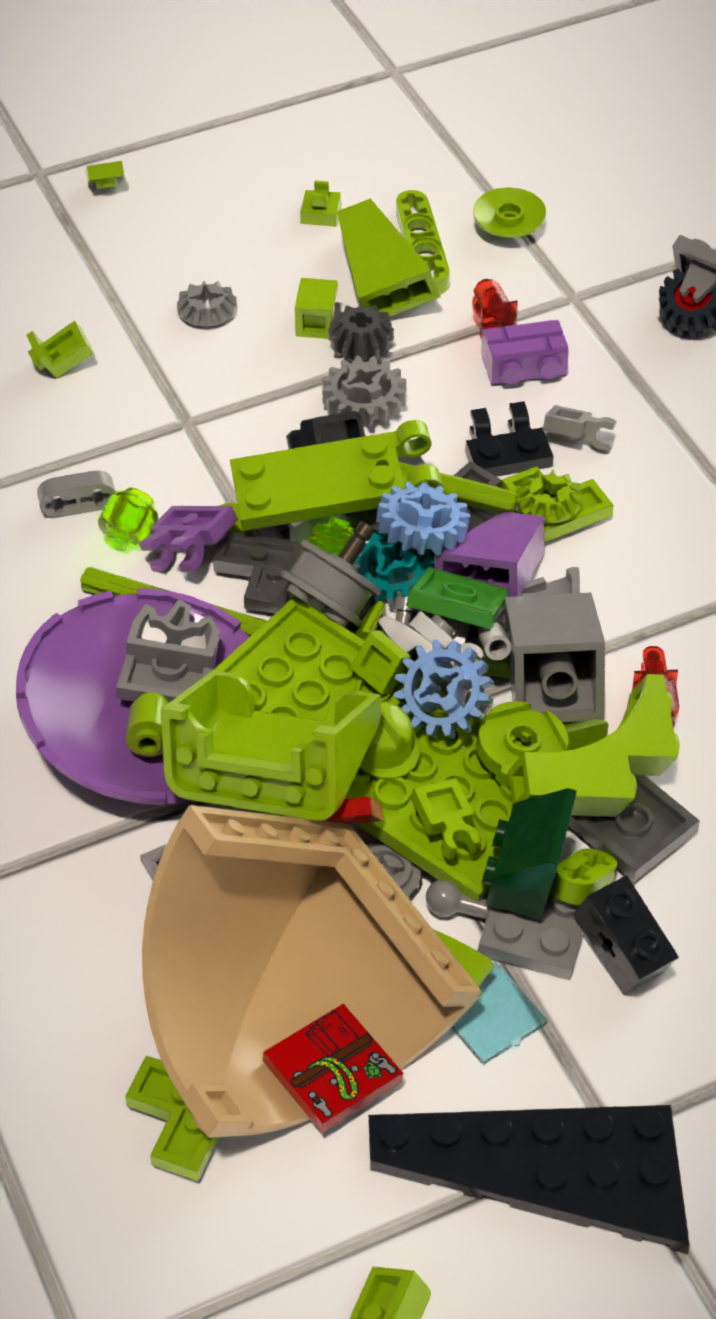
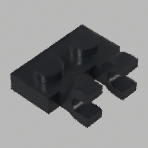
(511, 451)

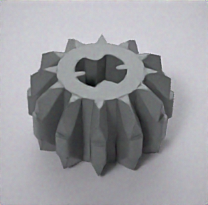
(361, 333)

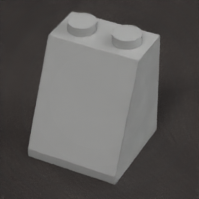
(557, 654)

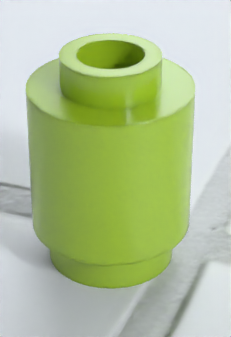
(145, 725)

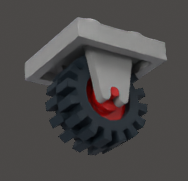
(690, 297)

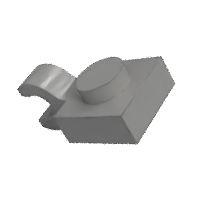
(572, 424)
(438, 629)

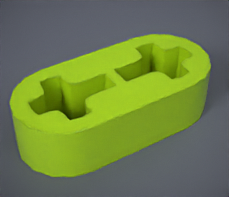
(583, 875)

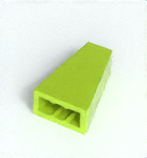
(383, 262)

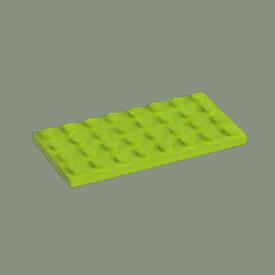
(302, 668)

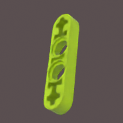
(423, 241)

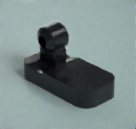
(326, 429)

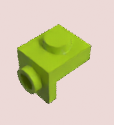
(61, 350)

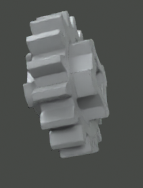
(365, 388)

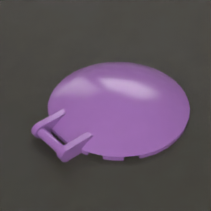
(70, 692)

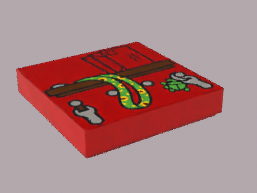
(332, 1067)

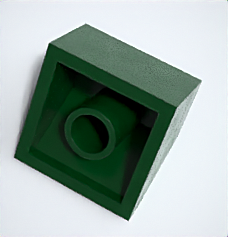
(528, 853)

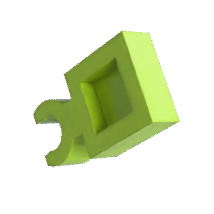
(446, 811)

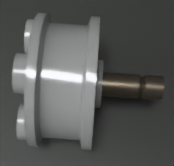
(333, 578)

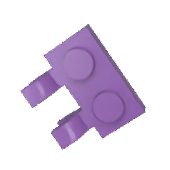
(189, 531)

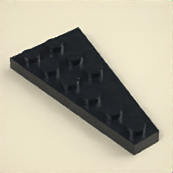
(558, 1163)

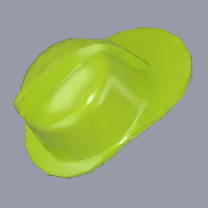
(393, 747)

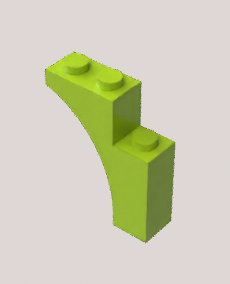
(606, 769)

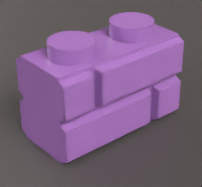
(525, 352)

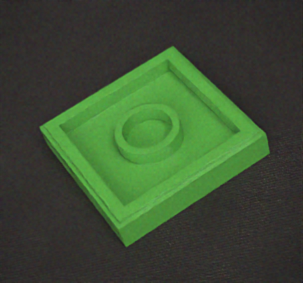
(458, 597)

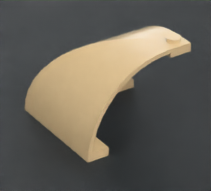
(266, 931)

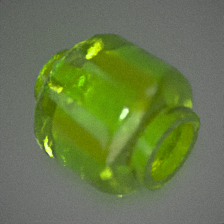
(127, 518)

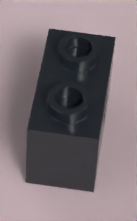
(625, 934)

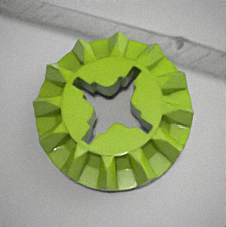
(534, 502)

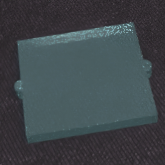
(498, 1018)

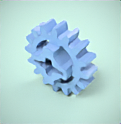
(422, 518)
(459, 682)

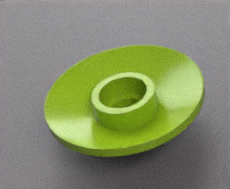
(509, 212)

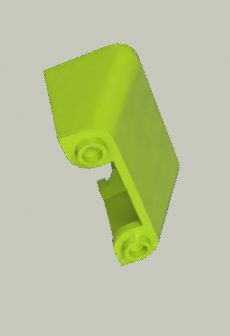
(263, 760)

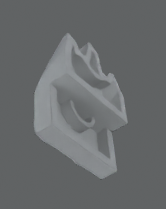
(167, 653)

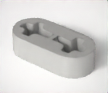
(75, 493)

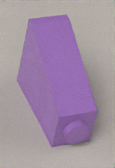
(498, 551)

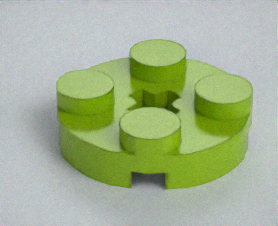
(513, 720)

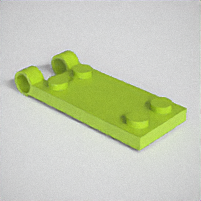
(328, 477)

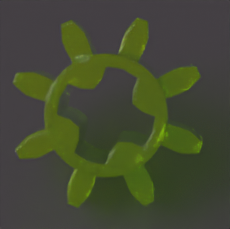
(331, 536)

